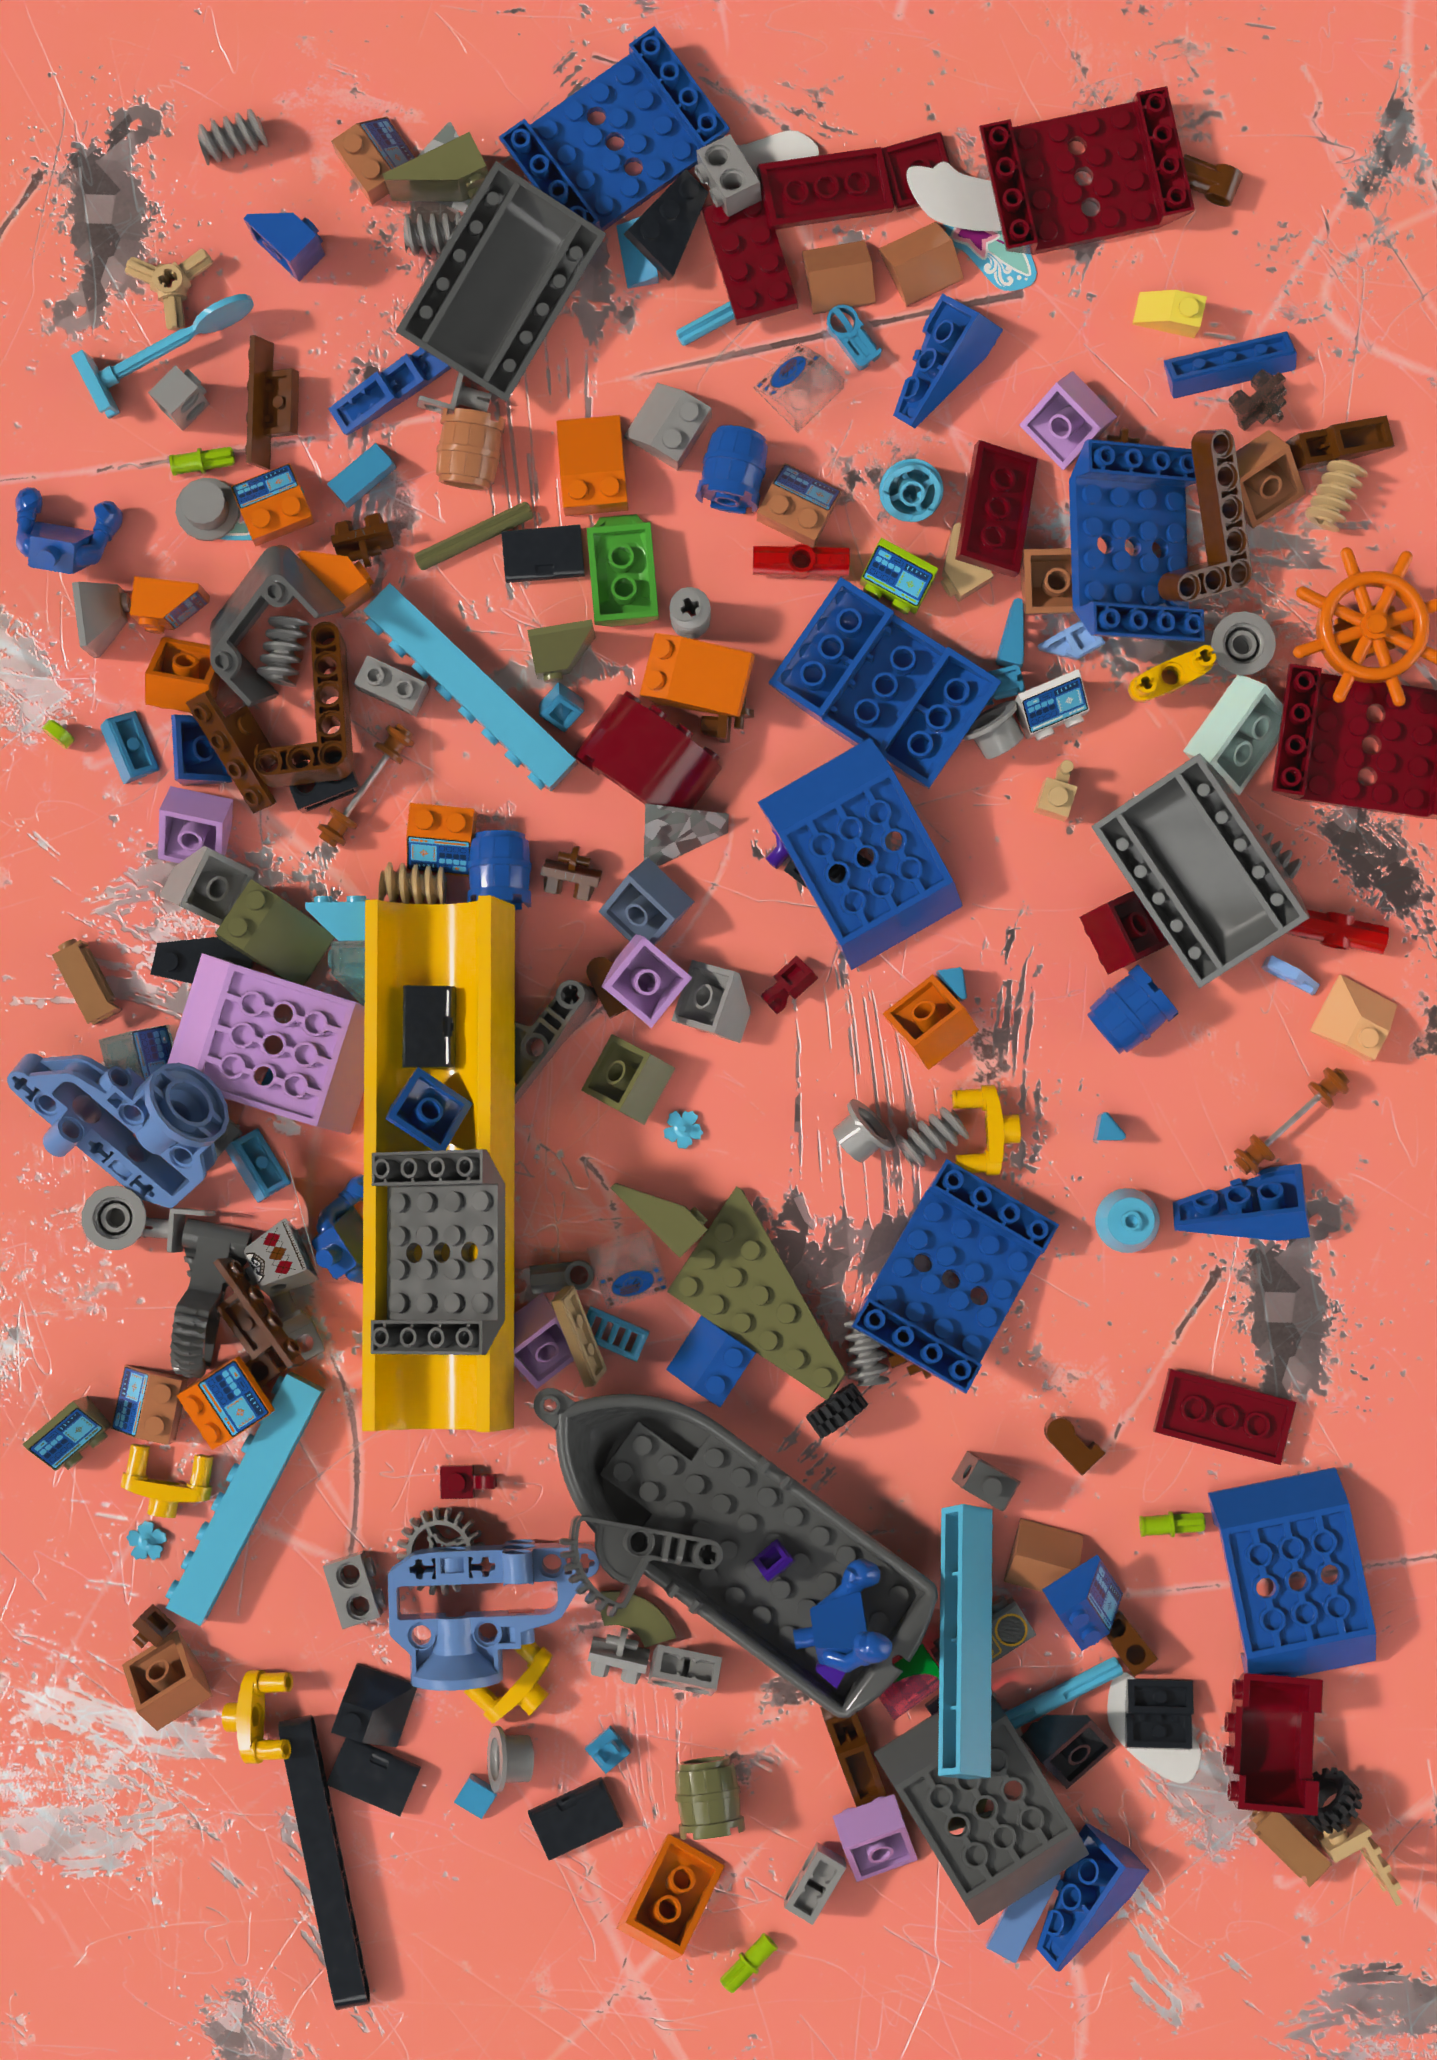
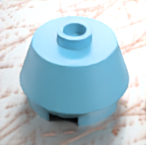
(911, 490)
(1127, 1220)

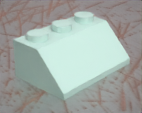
(1239, 731)

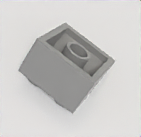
(669, 424)

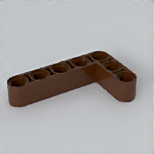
(1222, 522)
(326, 717)

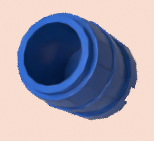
(733, 469)
(500, 867)
(1131, 1011)

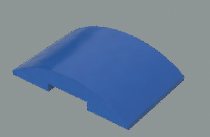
(885, 682)

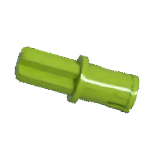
(201, 460)
(1172, 1524)
(748, 1963)

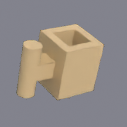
(1056, 794)

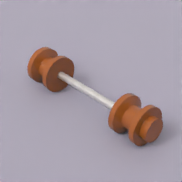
(391, 748)
(1334, 1082)

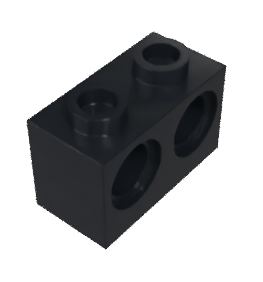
(325, 791)

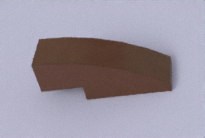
(1341, 442)
(855, 1757)

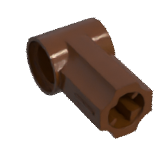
(1216, 182)

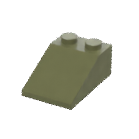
(442, 174)
(274, 934)
(668, 1220)

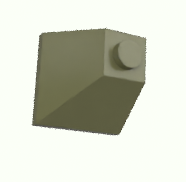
(559, 648)

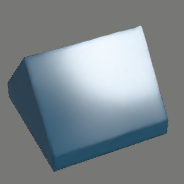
(1107, 1129)

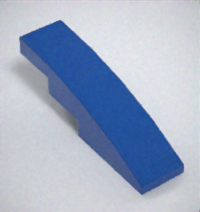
(386, 390)

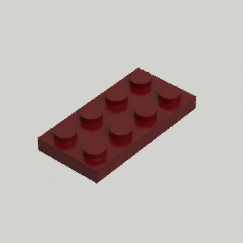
(825, 188)
(750, 263)
(996, 509)
(1224, 1416)

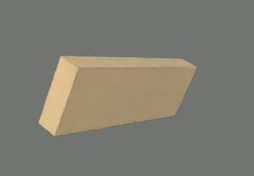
(579, 1336)

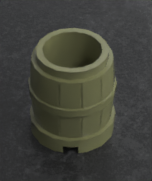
(708, 1797)

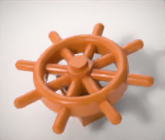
(1372, 630)

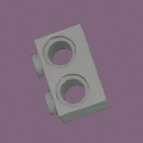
(733, 173)
(180, 396)
(391, 686)
(344, 1590)
(685, 1670)
(814, 1883)

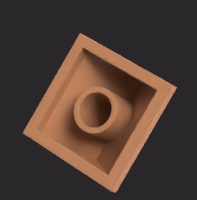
(922, 263)
(839, 276)
(1042, 1555)

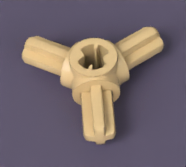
(160, 276)

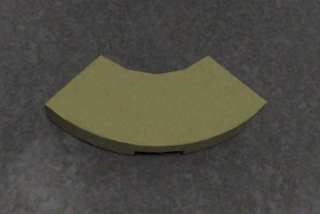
(642, 1618)

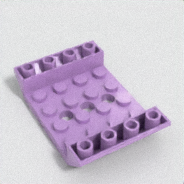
(322, 1055)

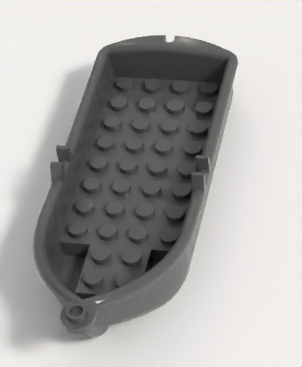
(688, 1475)

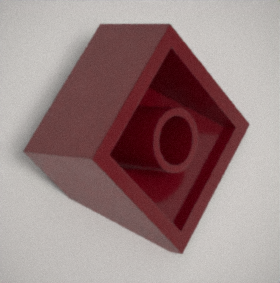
(1122, 932)

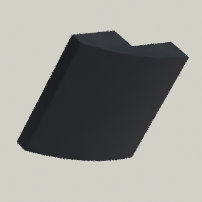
(1158, 1714)

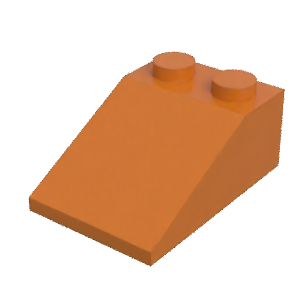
(591, 465)
(696, 675)
(671, 1898)

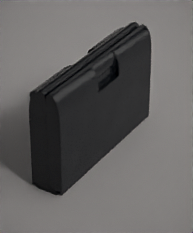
(543, 553)
(429, 1026)
(373, 1776)
(575, 1818)

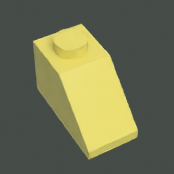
(1170, 311)

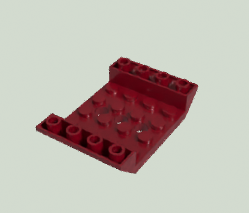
(1128, 154)
(1324, 751)

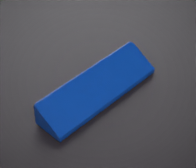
(1229, 364)

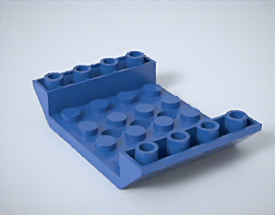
(648, 105)
(1138, 497)
(829, 820)
(980, 1238)
(1286, 1529)

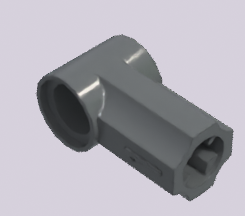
(555, 1276)

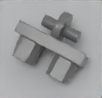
(618, 1653)

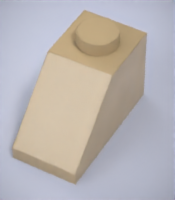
(960, 577)

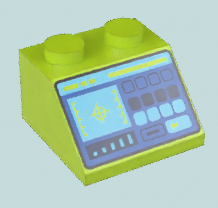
(898, 577)

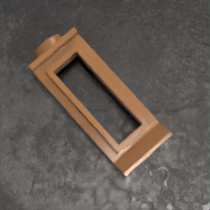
(86, 981)
(1289, 1845)

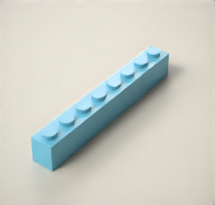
(470, 687)
(244, 1499)
(965, 1642)

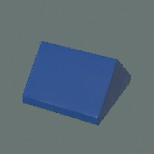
(193, 755)
(428, 1110)

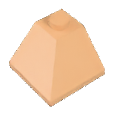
(1355, 1019)

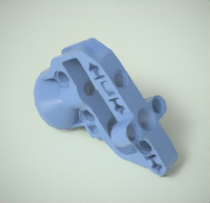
(171, 1113)
(457, 1651)

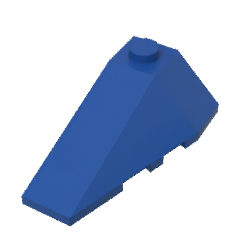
(952, 348)
(1257, 1208)
(1089, 1896)

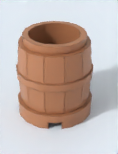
(469, 449)

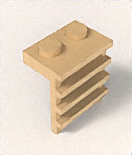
(1356, 1838)

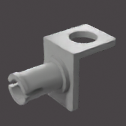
(462, 395)
(173, 1227)
(297, 1323)

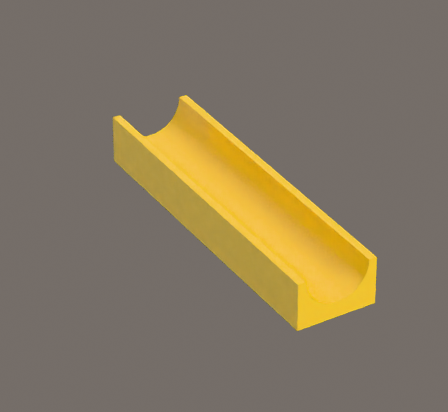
(475, 952)

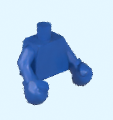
(58, 546)
(341, 1234)
(841, 1626)

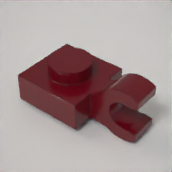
(792, 981)
(461, 1482)

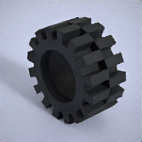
(837, 1411)
(1342, 1806)

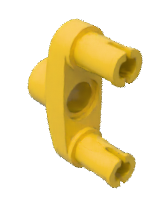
(1186, 668)
(999, 1129)
(166, 1494)
(524, 1692)
(248, 1716)

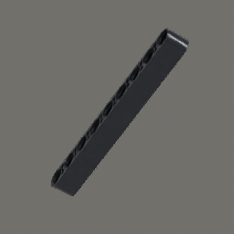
(324, 1864)

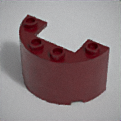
(648, 755)
(1272, 1743)

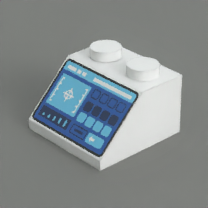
(1052, 705)

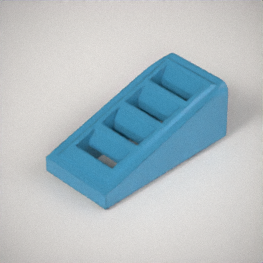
(1012, 642)
(638, 1344)

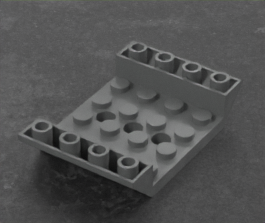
(432, 1301)
(997, 1854)

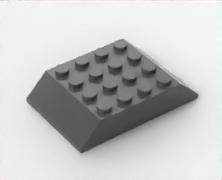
(500, 281)
(1202, 869)

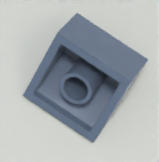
(646, 903)

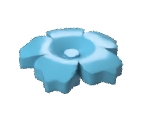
(683, 1128)
(146, 1541)

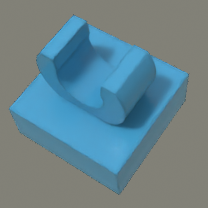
(607, 1749)

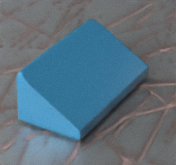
(637, 267)
(362, 475)
(129, 747)
(257, 1165)

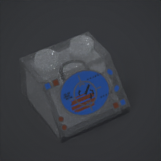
(800, 386)
(628, 1268)

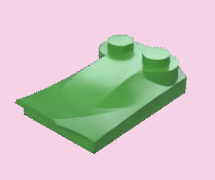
(622, 571)

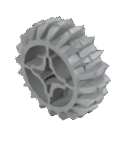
(435, 1536)

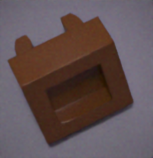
(152, 1627)

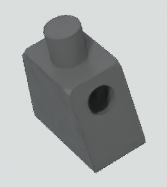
(985, 1481)

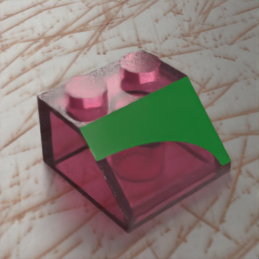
(914, 1684)

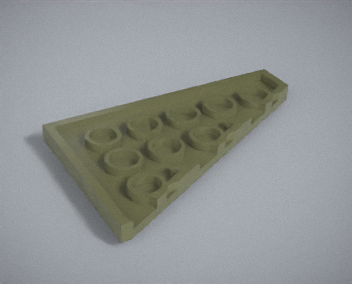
(749, 1293)

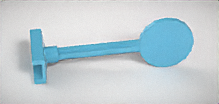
(212, 319)

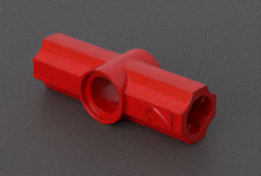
(823, 561)
(1342, 932)

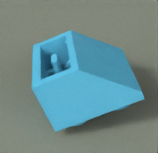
(341, 919)

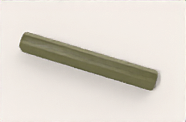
(473, 536)

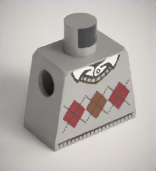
(279, 1260)

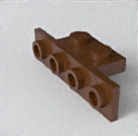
(271, 402)
(236, 743)
(251, 1319)

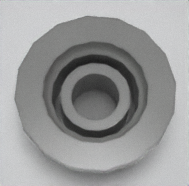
(207, 509)
(1243, 643)
(996, 730)
(862, 1132)
(114, 1217)
(508, 1759)

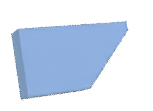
(1072, 642)
(1290, 974)

